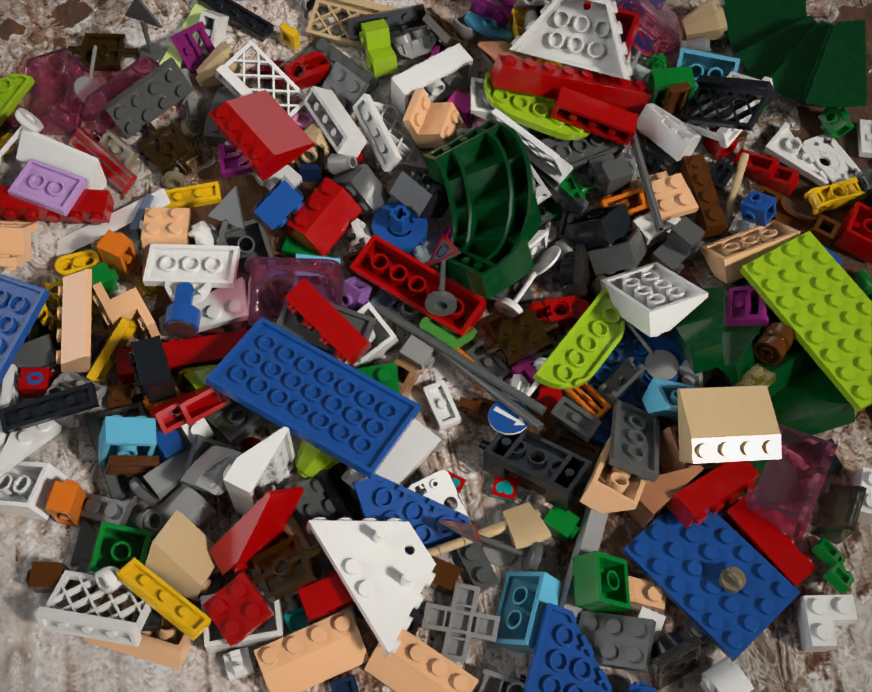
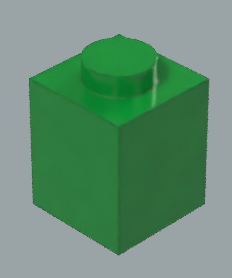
(106, 276)
(562, 524)

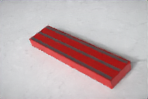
(113, 169)

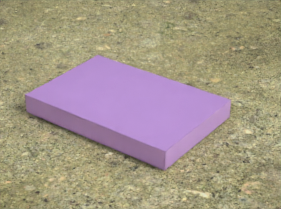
(48, 187)

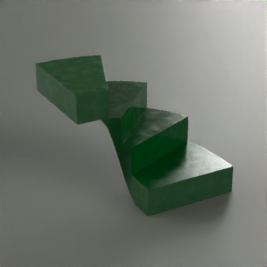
(805, 58)
(490, 206)
(802, 391)

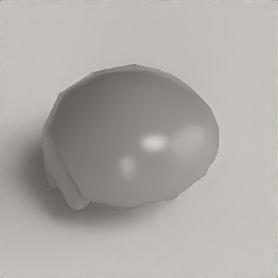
(466, 31)

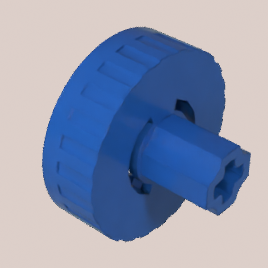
(400, 222)

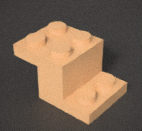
(431, 123)
(671, 195)
(164, 227)
(15, 243)
(125, 305)

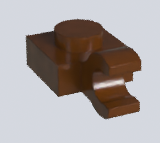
(122, 395)

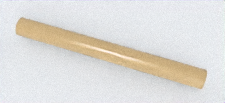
(735, 187)

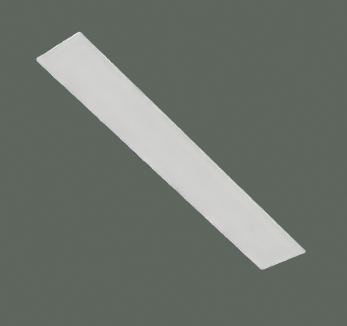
(118, 220)

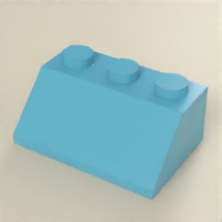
(706, 63)
(662, 398)
(523, 607)

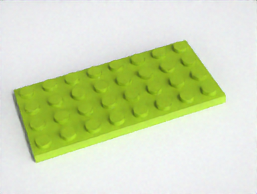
(821, 309)

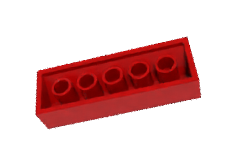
(413, 281)

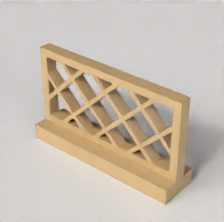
(353, 7)

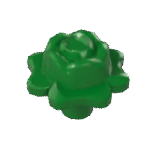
(658, 61)

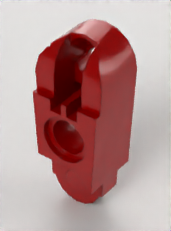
(314, 68)
(570, 306)

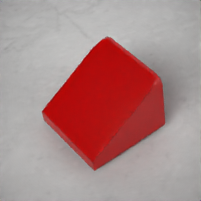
(549, 397)

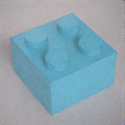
(126, 437)

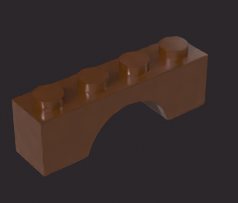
(698, 179)
(820, 226)

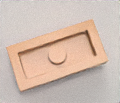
(646, 594)

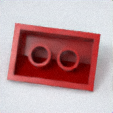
(324, 217)

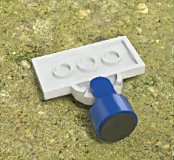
(188, 278)

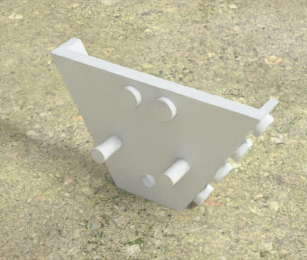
(578, 37)
(378, 570)

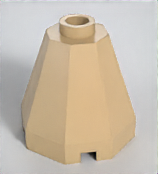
(705, 21)
(207, 69)
(319, 151)

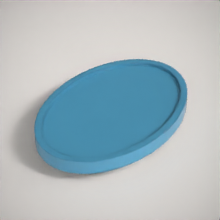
(488, 27)

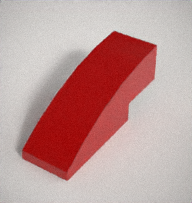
(769, 173)
(188, 408)

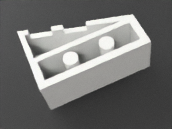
(668, 131)

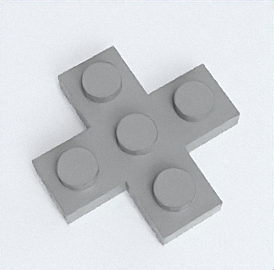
(461, 622)

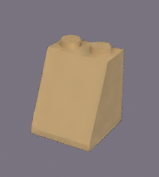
(183, 557)

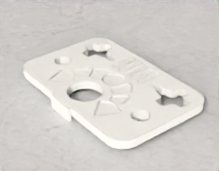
(838, 159)
(443, 489)

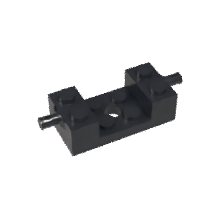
(560, 472)

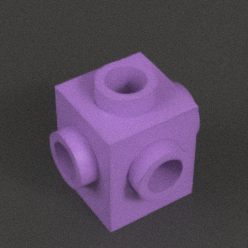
(355, 293)

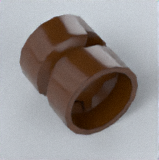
(774, 343)

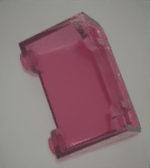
(657, 22)
(54, 93)
(94, 112)
(274, 277)
(792, 484)

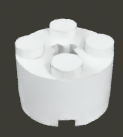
(725, 678)

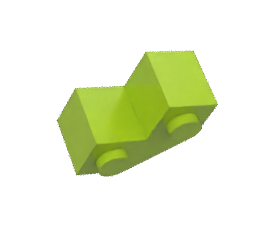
(378, 48)

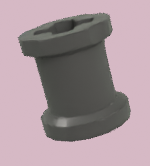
(865, 180)

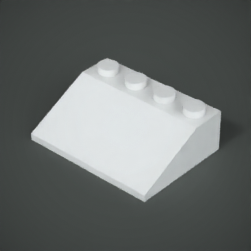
(653, 297)
(260, 470)

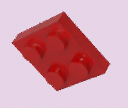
(238, 609)

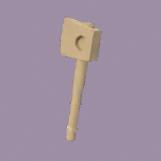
(521, 522)

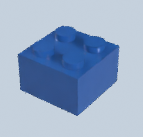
(279, 203)

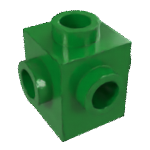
(836, 122)

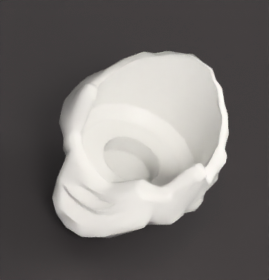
(204, 233)

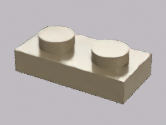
(119, 148)

